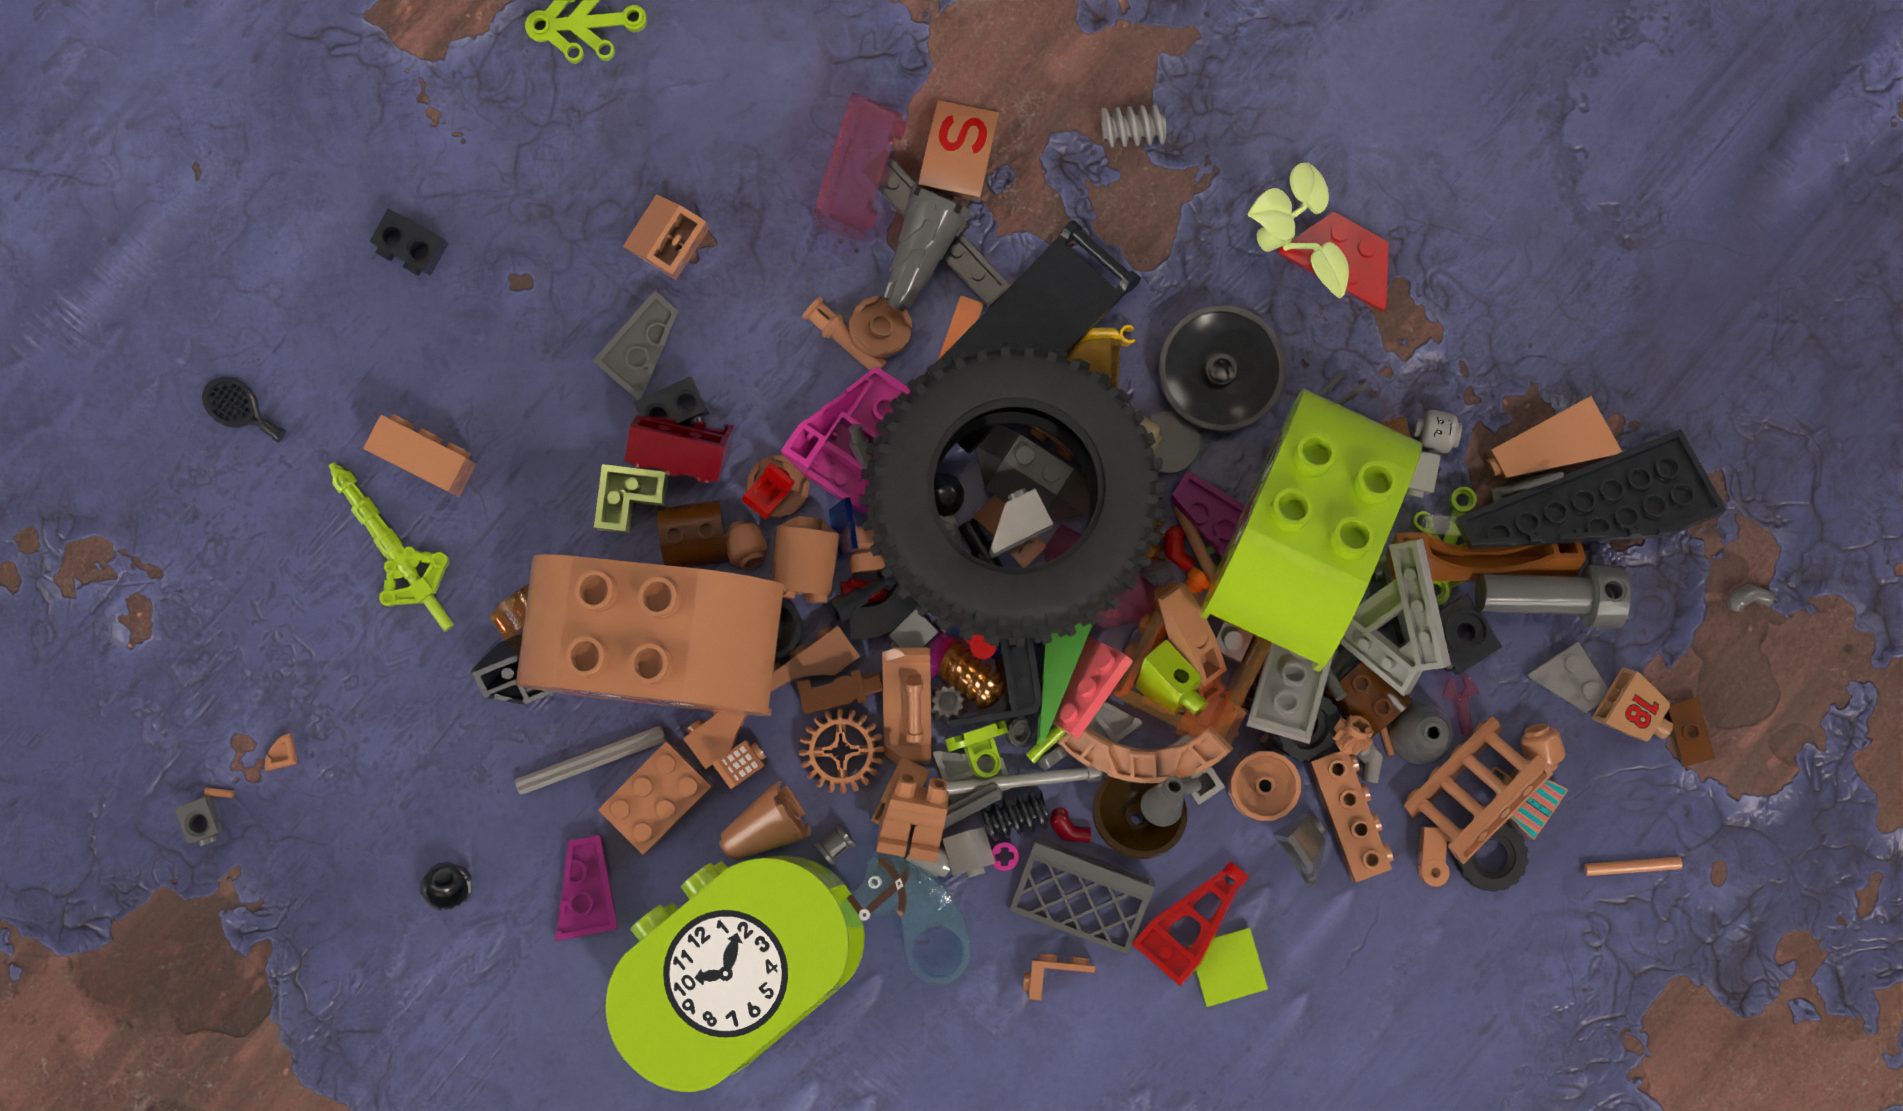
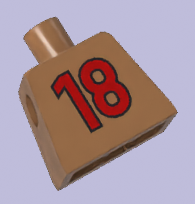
(1634, 707)

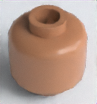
(745, 545)
(1543, 741)

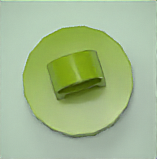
(979, 743)

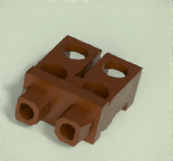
(839, 693)

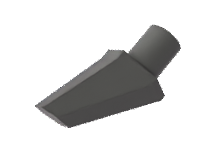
(859, 444)

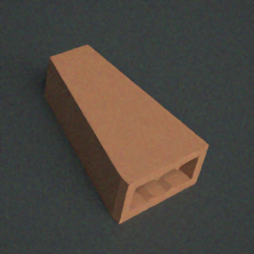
(1561, 441)

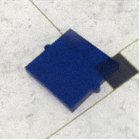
(844, 524)

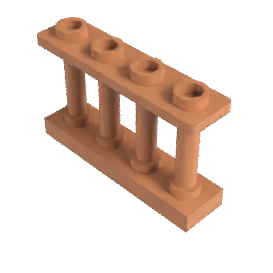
(1488, 818)

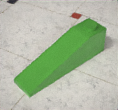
(1057, 667)

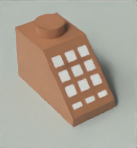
(740, 763)

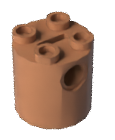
(805, 558)

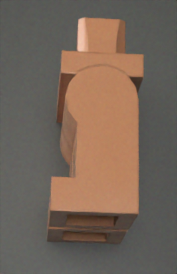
(918, 806)

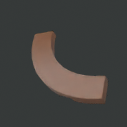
(1147, 764)

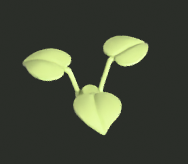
(1274, 213)

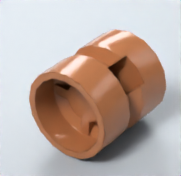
(862, 559)

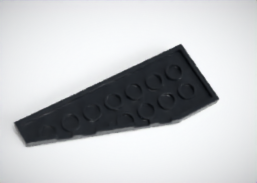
(1626, 496)

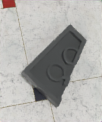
(638, 345)

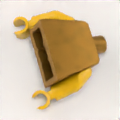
(1102, 350)

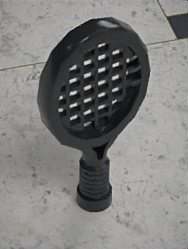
(266, 426)

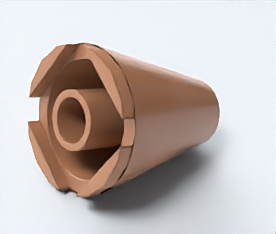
(766, 824)

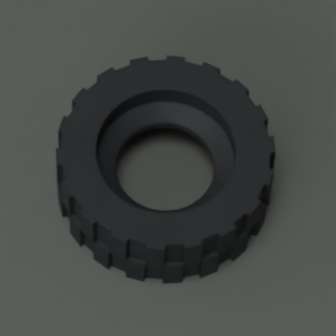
(1321, 736)
(1509, 873)

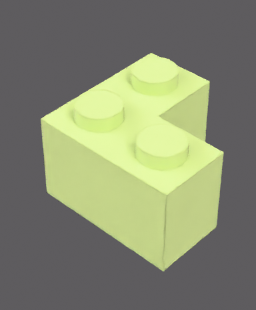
(622, 488)

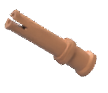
(834, 327)

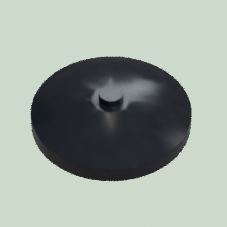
(1221, 368)

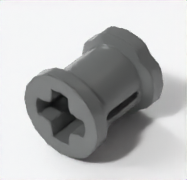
(835, 844)

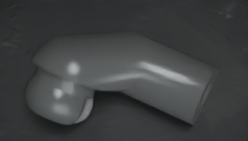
(1747, 594)

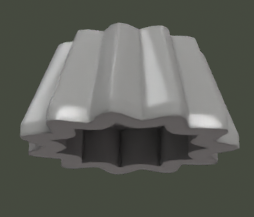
(948, 702)

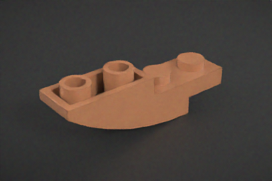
(1193, 638)

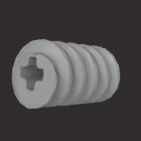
(1133, 125)

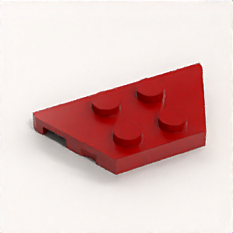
(1363, 250)

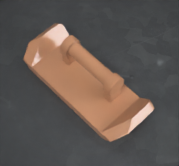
(907, 704)

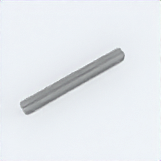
(590, 760)

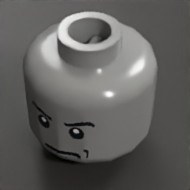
(1438, 431)

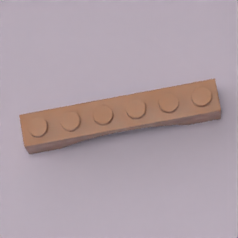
(825, 657)

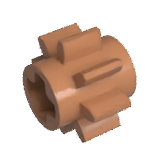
(1353, 735)

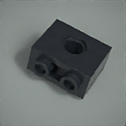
(1482, 639)

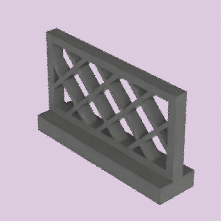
(1090, 869)

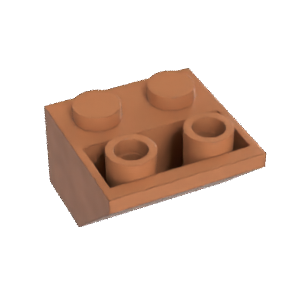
(666, 236)

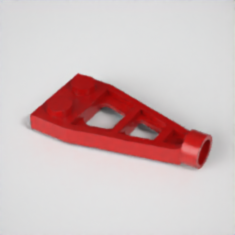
(1166, 952)

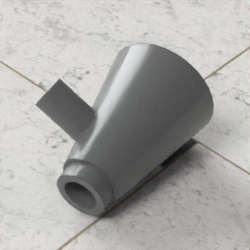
(1164, 802)

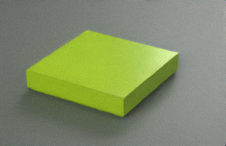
(1231, 968)

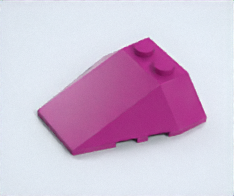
(822, 442)

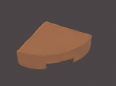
(281, 753)

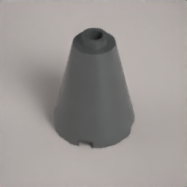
(1410, 735)

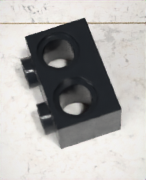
(411, 238)
(669, 400)

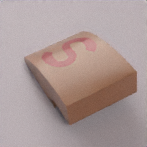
(958, 150)

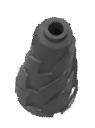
(924, 239)

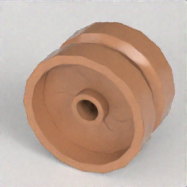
(1245, 780)

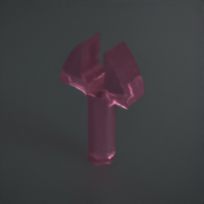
(1462, 701)

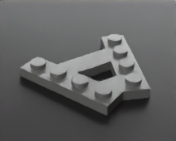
(1414, 595)

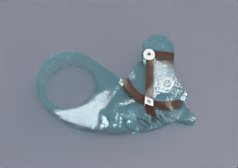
(919, 900)

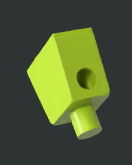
(1171, 680)

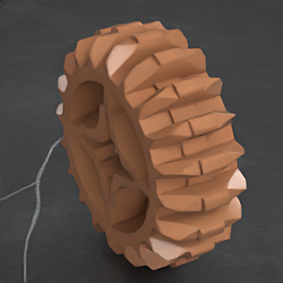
(868, 749)

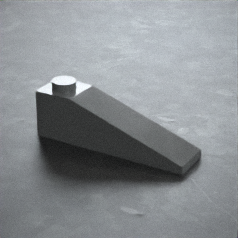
(1304, 846)

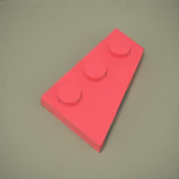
(1090, 685)

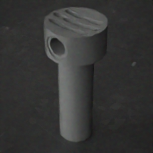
(1597, 596)

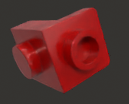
(769, 490)

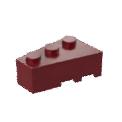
(678, 448)

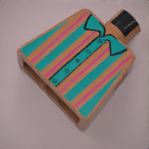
(1537, 809)

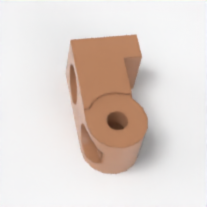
(1432, 856)

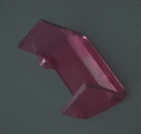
(857, 167)

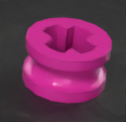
(1012, 862)

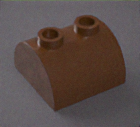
(692, 534)
(1369, 697)

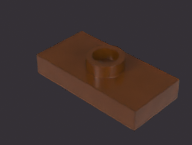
(1690, 732)

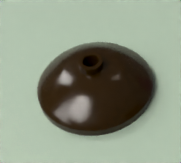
(1111, 811)

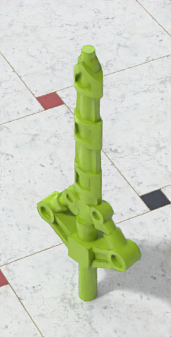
(401, 560)

